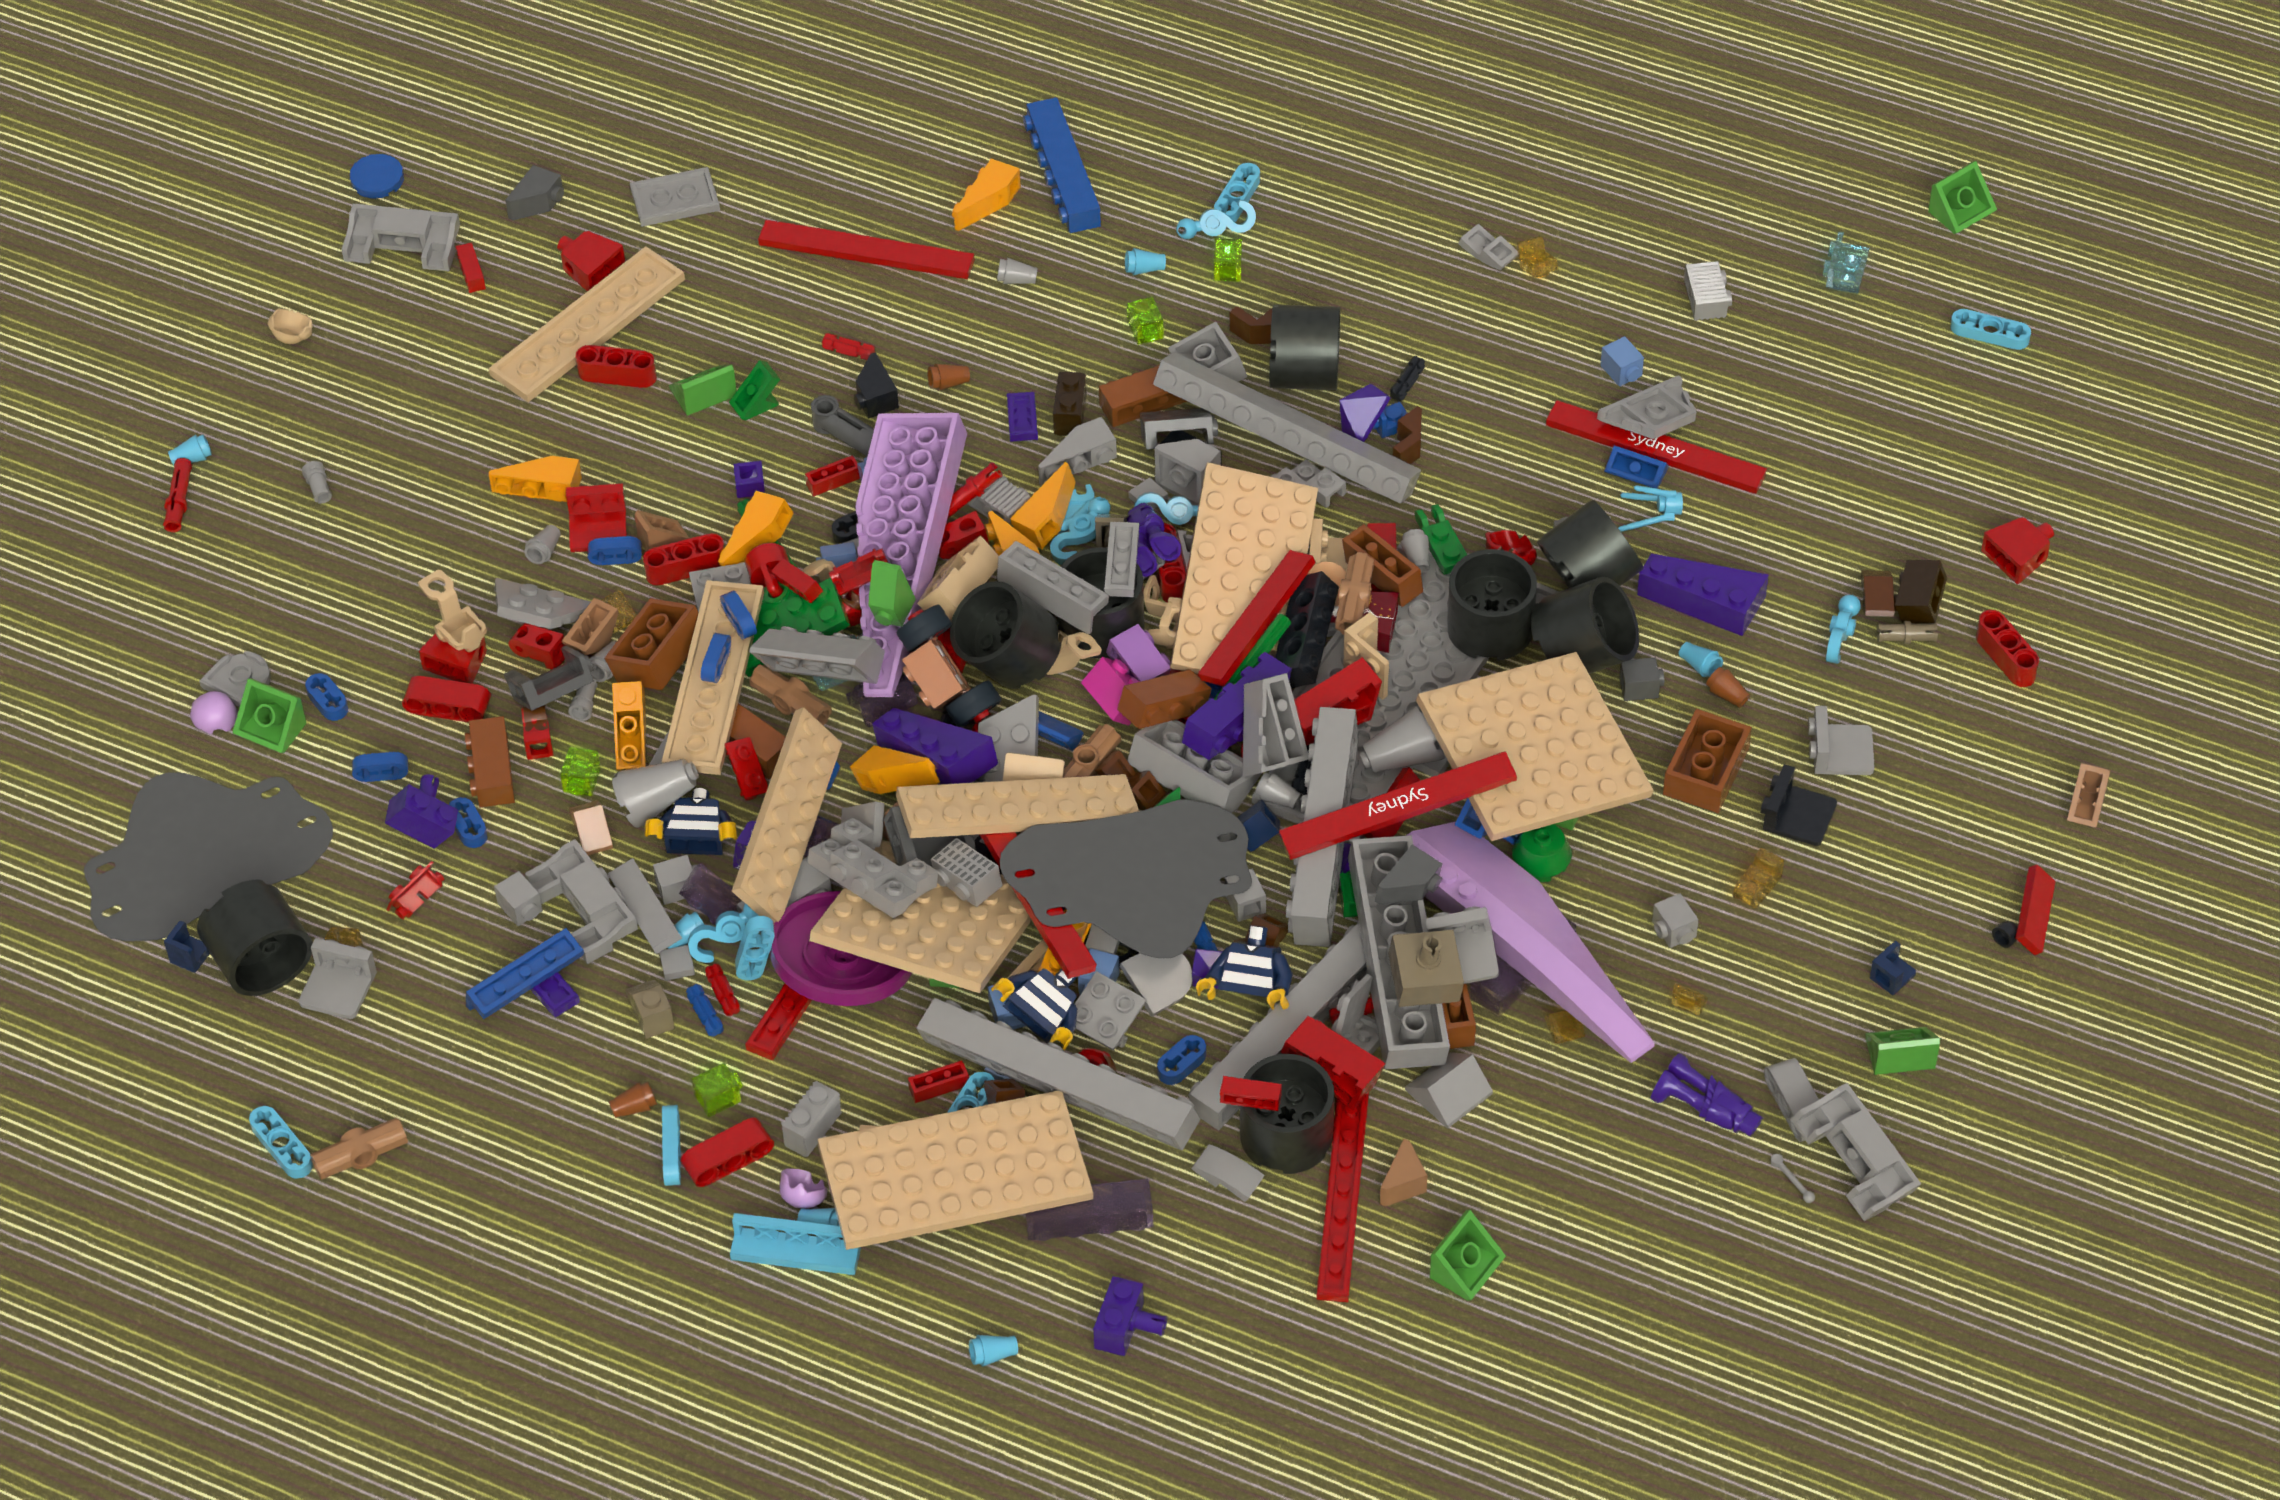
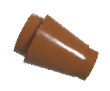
(946, 376)
(1727, 687)
(634, 1100)

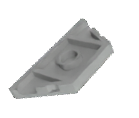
(1652, 410)
(535, 605)
(1012, 731)

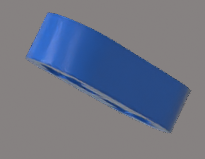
(614, 550)
(738, 615)
(716, 658)
(322, 700)
(380, 766)
(472, 820)
(1184, 1062)

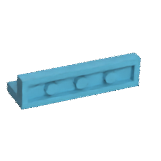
(794, 1247)

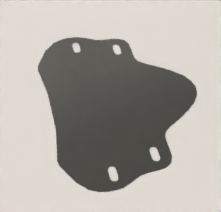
(192, 843)
(1132, 873)

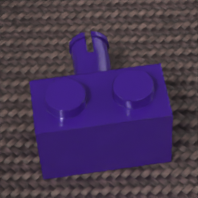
(421, 813)
(1122, 1315)

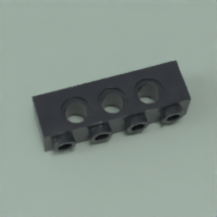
(1310, 617)

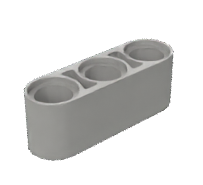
(1790, 1089)

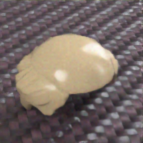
(290, 326)

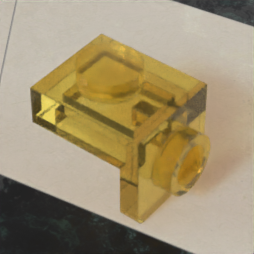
(1534, 258)

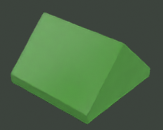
(1961, 198)
(705, 388)
(269, 716)
(1903, 1050)
(1465, 1257)

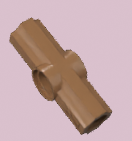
(1354, 591)
(788, 694)
(1092, 753)
(358, 1148)

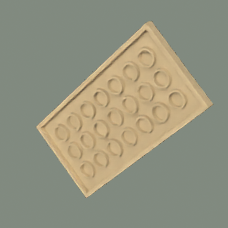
(1237, 543)
(954, 1169)

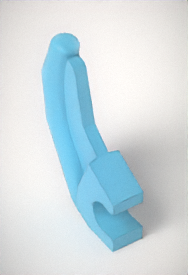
(1077, 505)

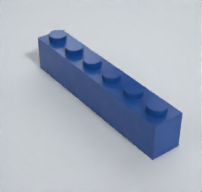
(1062, 165)

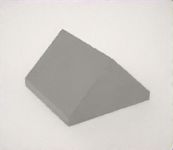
(1451, 1088)

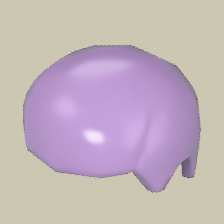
(213, 712)
(799, 1190)

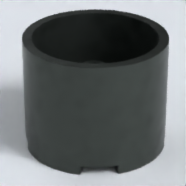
(1304, 347)
(1589, 548)
(1491, 604)
(1118, 614)
(1588, 620)
(1005, 634)
(255, 938)
(1302, 1127)

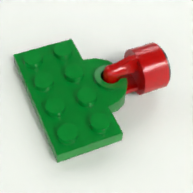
(785, 607)

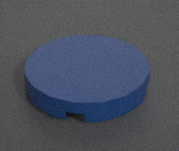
(376, 175)

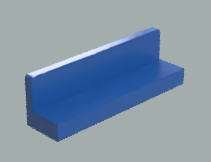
(523, 974)

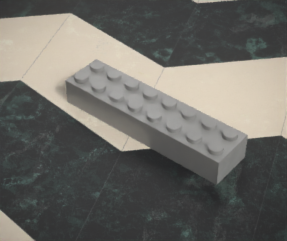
(1328, 790)
(1409, 1033)

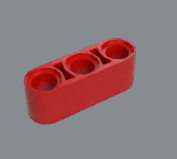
(616, 366)
(677, 559)
(1171, 575)
(2007, 648)
(446, 699)
(727, 1152)

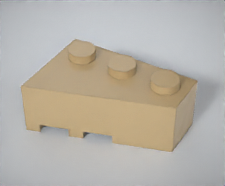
(960, 576)

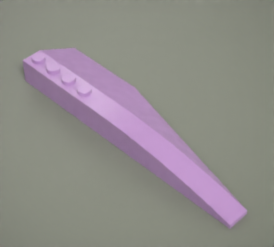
(905, 513)
(1530, 933)

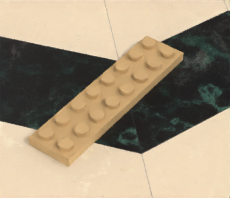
(587, 321)
(704, 708)
(1011, 804)
(787, 816)

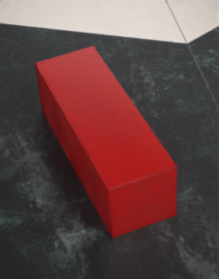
(470, 267)
(832, 476)
(797, 580)
(938, 1081)
(1250, 1093)

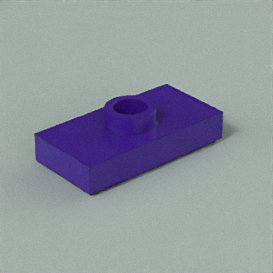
(1022, 416)
(556, 995)

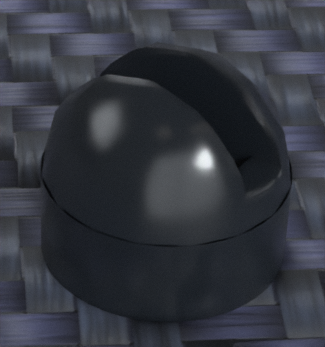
(2005, 934)

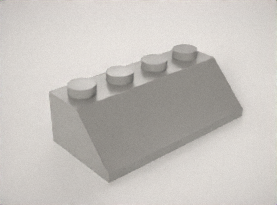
(820, 654)
(1176, 765)

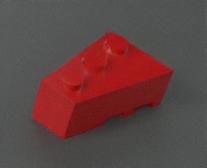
(1350, 688)
(1348, 1065)

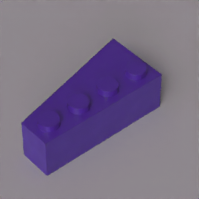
(1704, 590)
(1221, 721)
(955, 751)

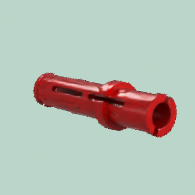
(974, 487)
(176, 502)

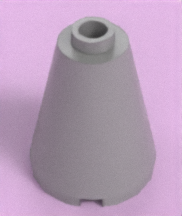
(1402, 744)
(653, 788)

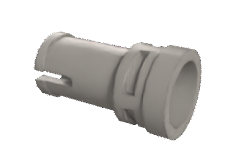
(316, 477)
(582, 703)

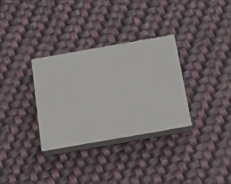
(674, 196)

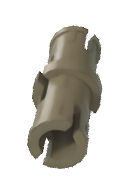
(1907, 632)

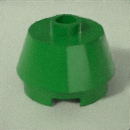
(1542, 852)

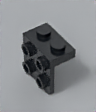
(1796, 811)

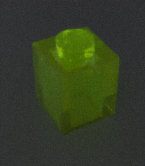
(1228, 259)
(1145, 320)
(580, 771)
(717, 1089)

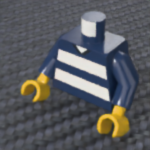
(694, 826)
(1250, 970)
(1041, 1003)

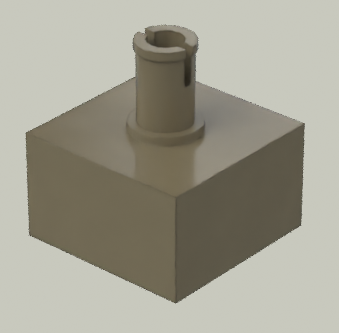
(1426, 968)

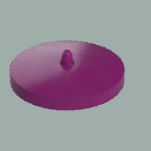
(822, 971)

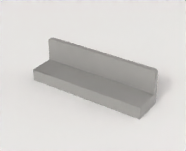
(1051, 586)

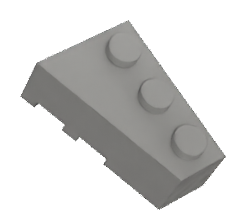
(1271, 726)

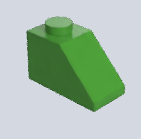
(889, 594)

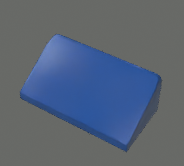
(1636, 467)
(1058, 732)

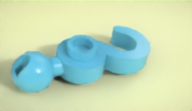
(1214, 222)
(1176, 510)
(1081, 530)
(1842, 626)
(728, 929)

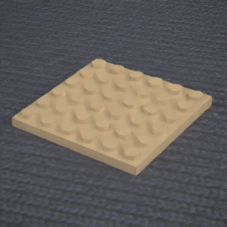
(1555, 734)
(933, 937)

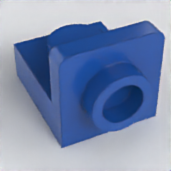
(1388, 420)

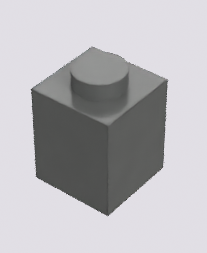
(1640, 679)

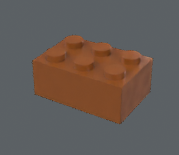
(654, 644)
(1707, 760)

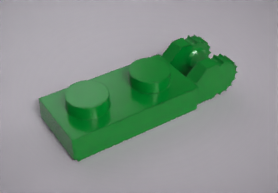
(1442, 539)

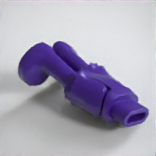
(1152, 535)
(1718, 1104)

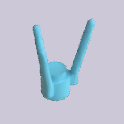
(1668, 502)

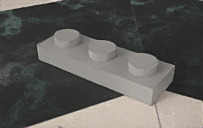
(1122, 559)

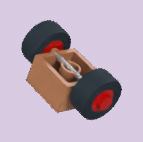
(937, 672)

